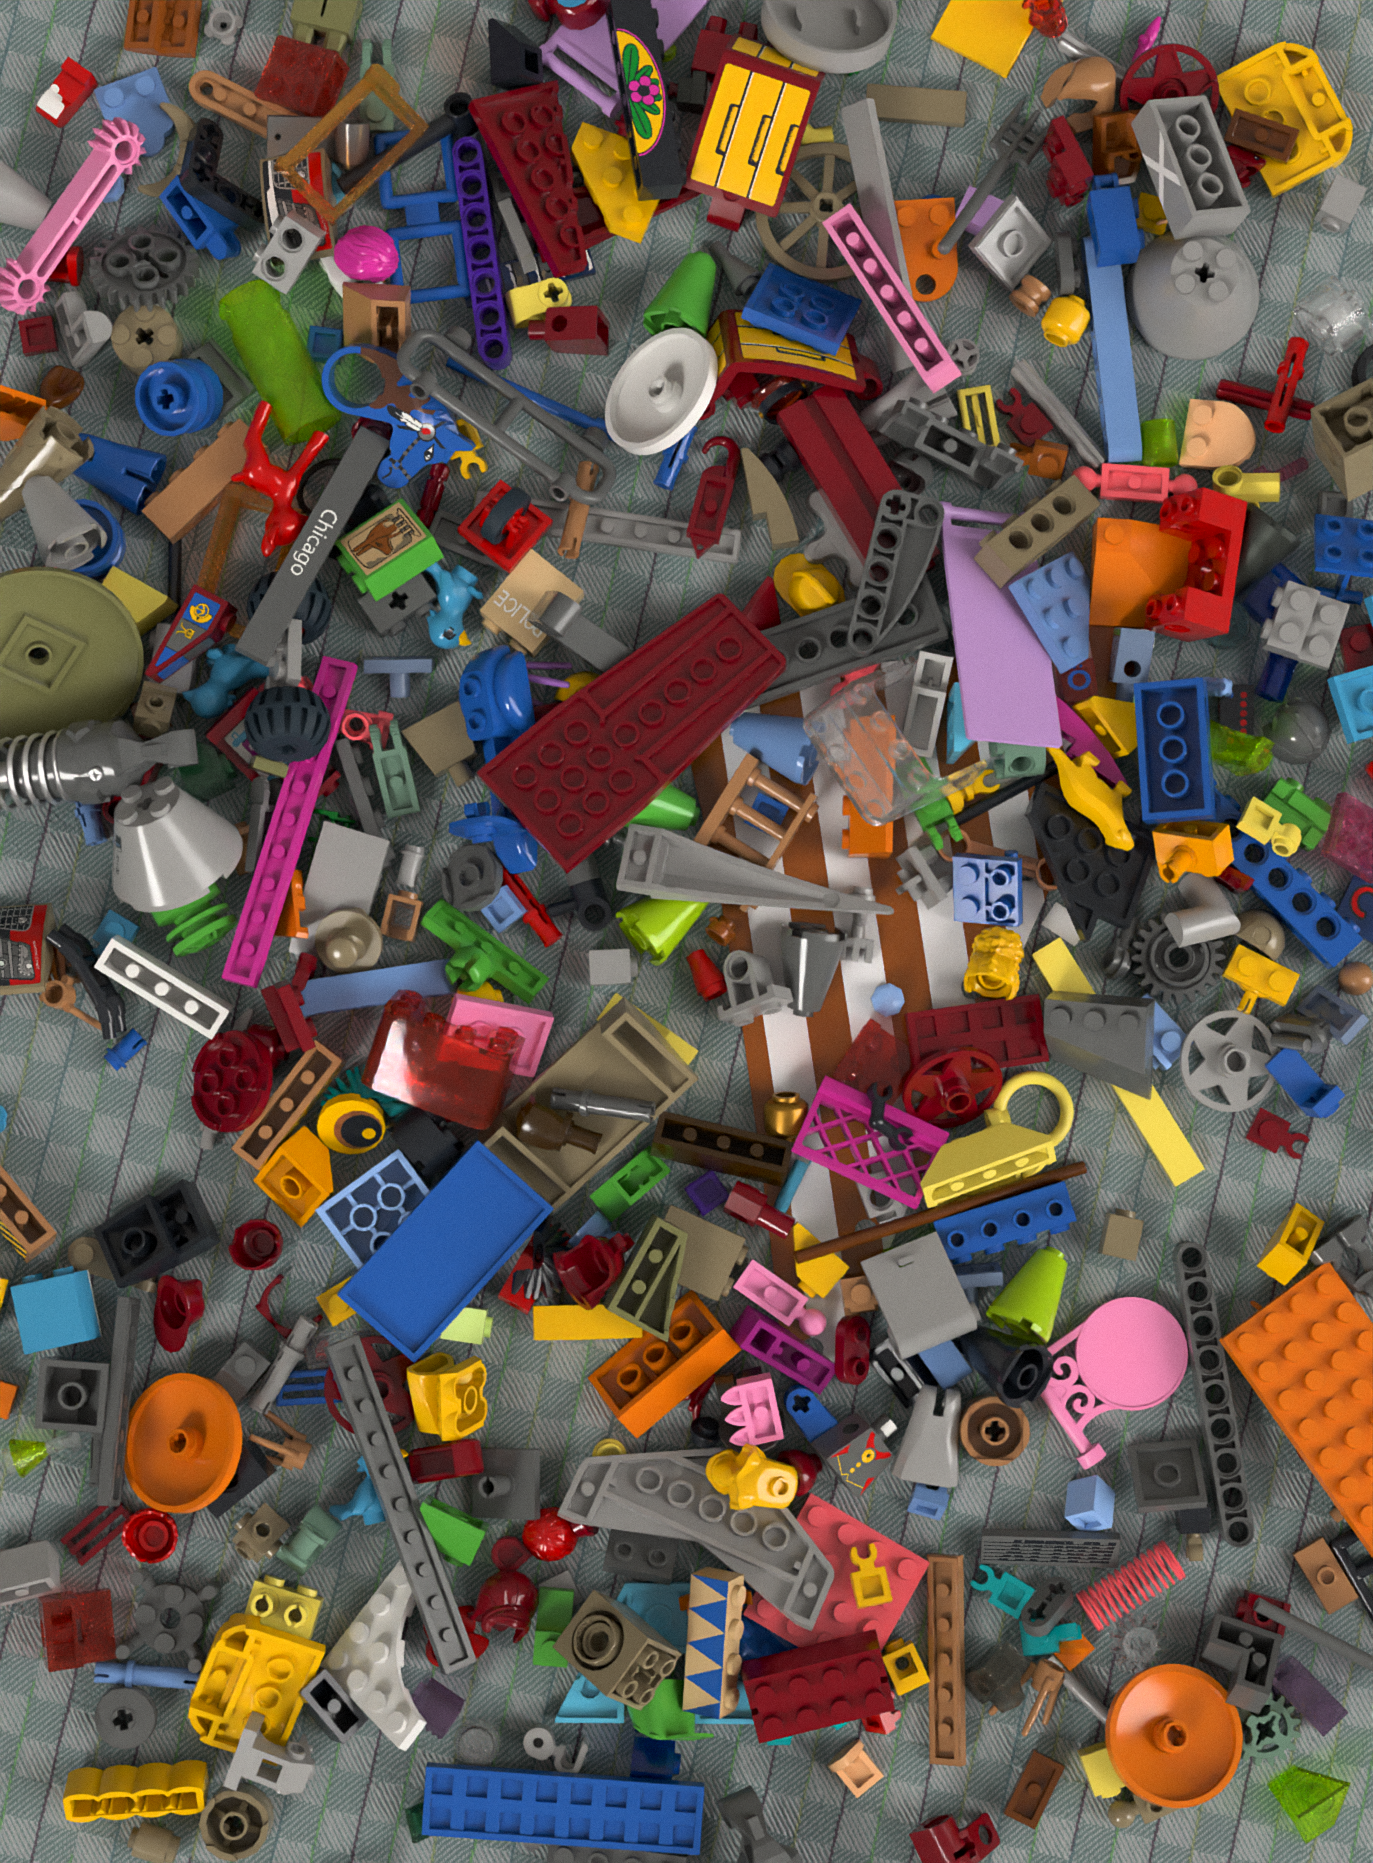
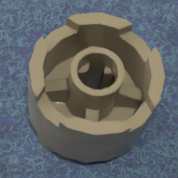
(131, 330)
(217, 1827)

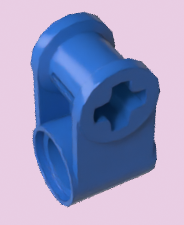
(814, 1417)

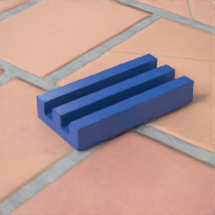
(280, 1401)

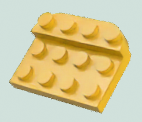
(1292, 90)
(248, 1672)

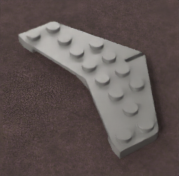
(673, 1499)

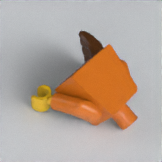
(17, 408)

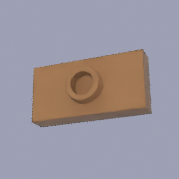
(1325, 1575)

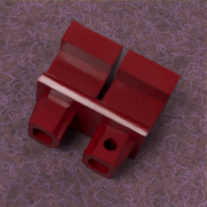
(713, 42)

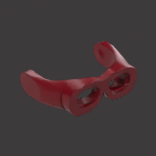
(304, 970)
(263, 1307)

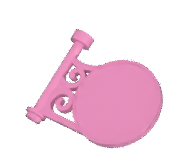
(1127, 1358)

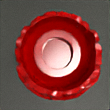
(150, 1535)
(549, 1536)

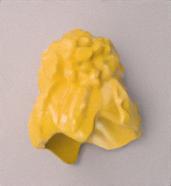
(994, 964)

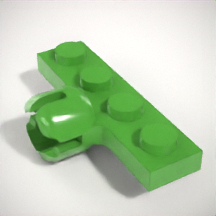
(481, 955)

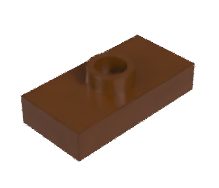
(1261, 136)
(1033, 1789)

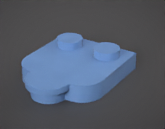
(138, 101)

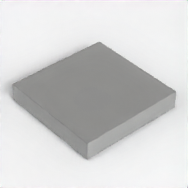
(1010, 243)

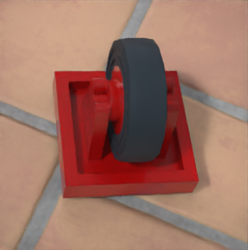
(505, 525)

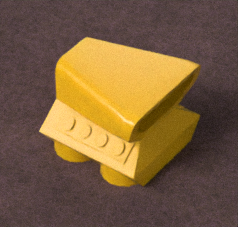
(448, 1396)

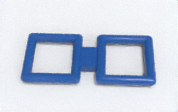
(424, 219)

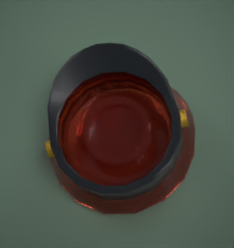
(777, 396)

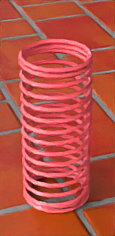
(1084, 1598)

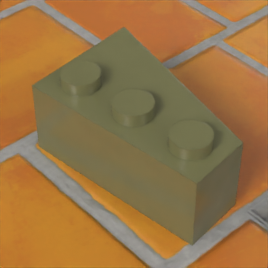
(650, 1278)

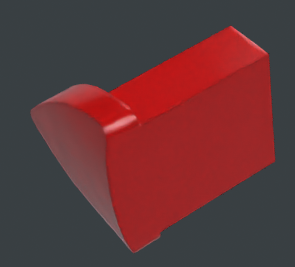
(70, 267)

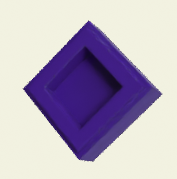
(707, 1192)

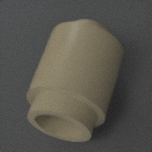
(153, 1843)

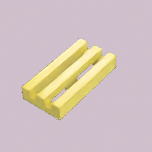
(973, 393)

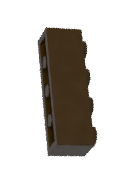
(721, 1148)

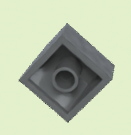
(72, 1394)

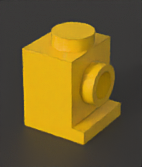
(912, 1675)

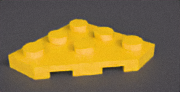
(610, 181)

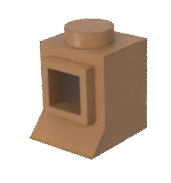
(857, 1295)

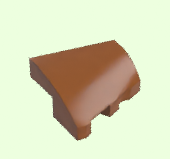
(1116, 146)

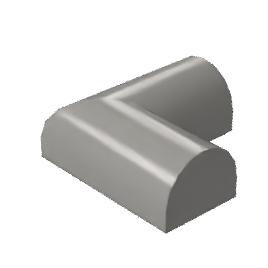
(81, 329)
(1207, 915)

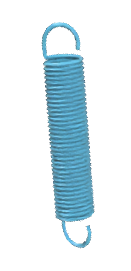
(791, 1185)

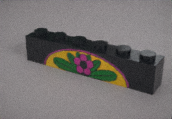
(645, 99)

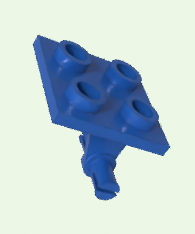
(1345, 549)

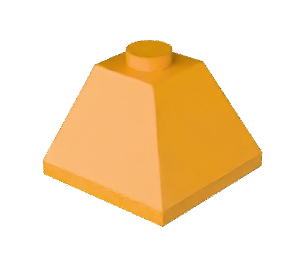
(298, 1176)

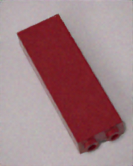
(843, 466)

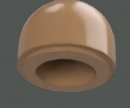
(1355, 978)

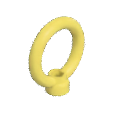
(1000, 1114)

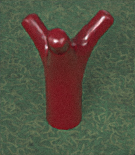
(697, 1397)

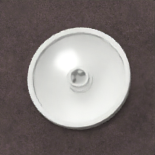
(661, 391)

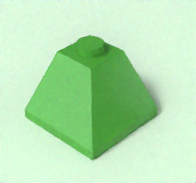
(453, 1531)

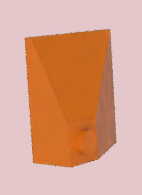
(1130, 565)

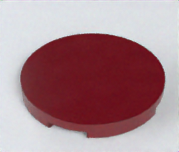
(231, 1081)

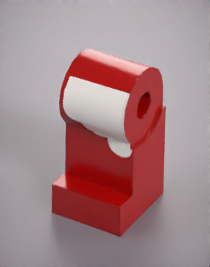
(66, 93)

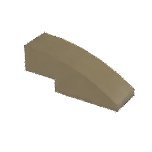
(768, 502)

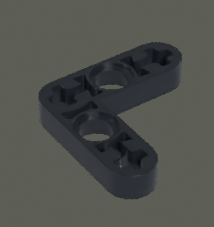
(243, 207)

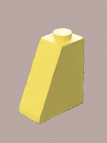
(141, 600)

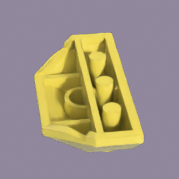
(985, 1162)

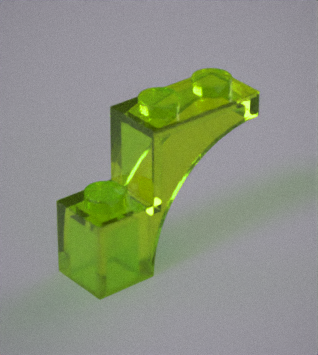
(1239, 751)

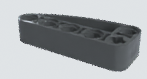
(903, 564)

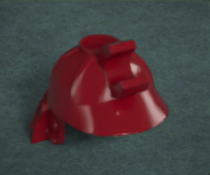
(592, 1267)

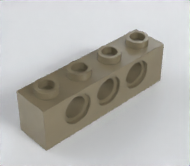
(1036, 531)

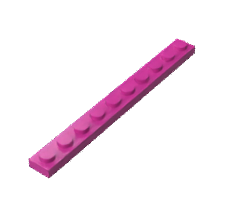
(286, 836)

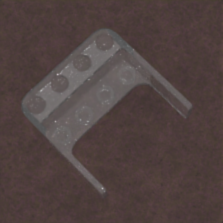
(873, 755)

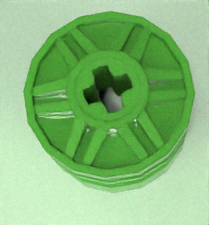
(197, 923)

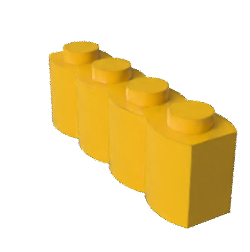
(139, 1791)

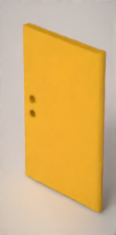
(985, 31)

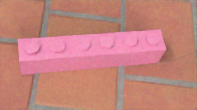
(892, 298)

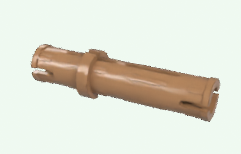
(577, 512)

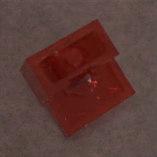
(59, 1628)

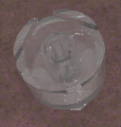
(1333, 317)

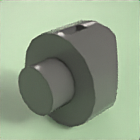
(911, 470)

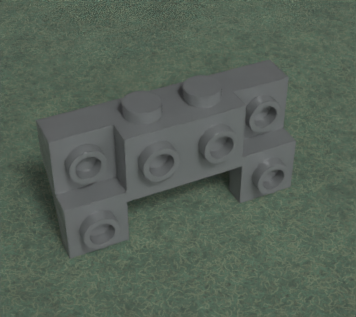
(954, 449)

